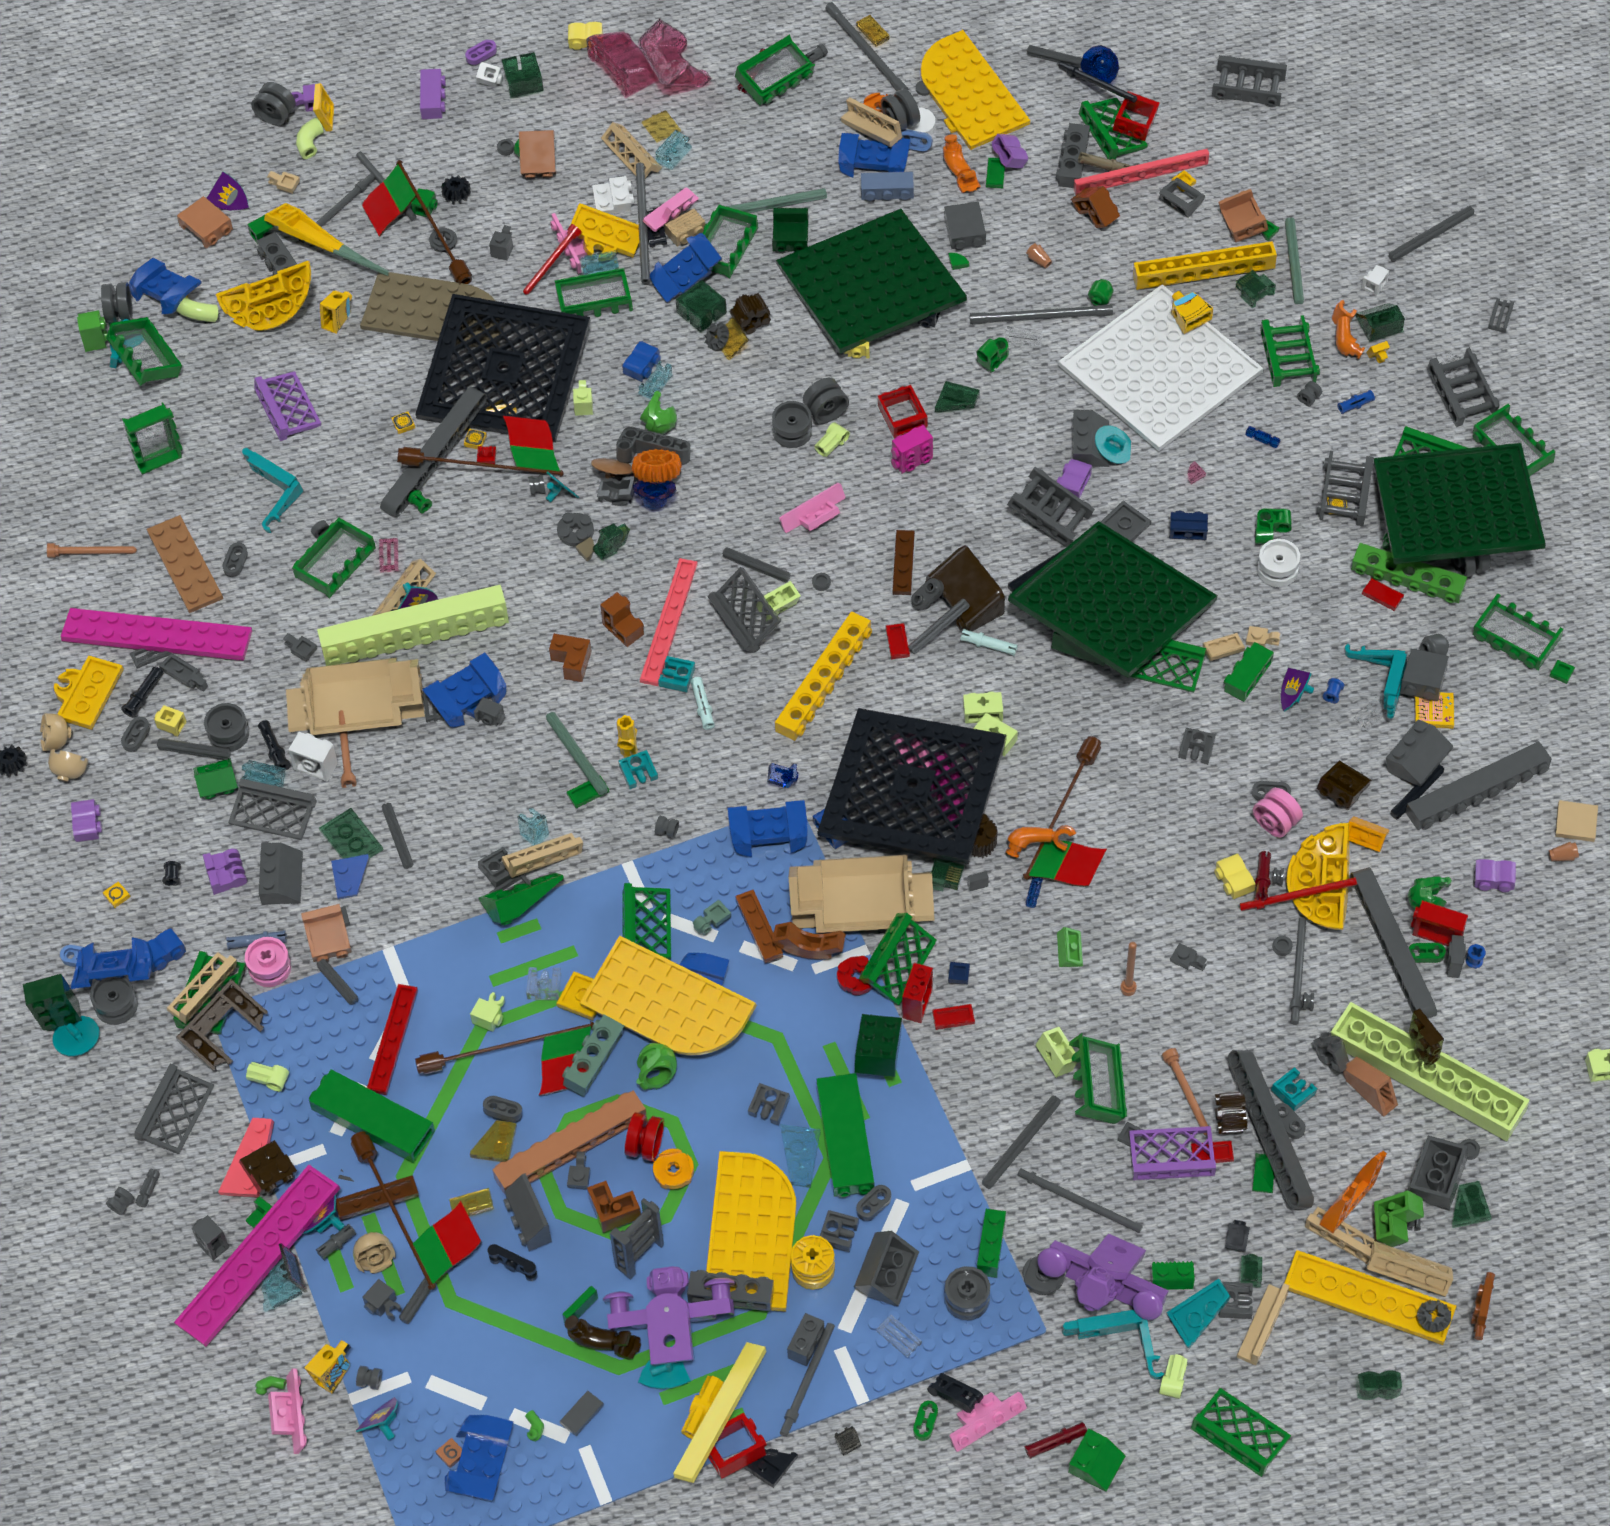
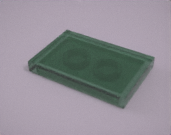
(350, 836)

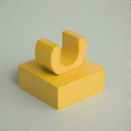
(1379, 351)

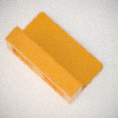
(1367, 833)

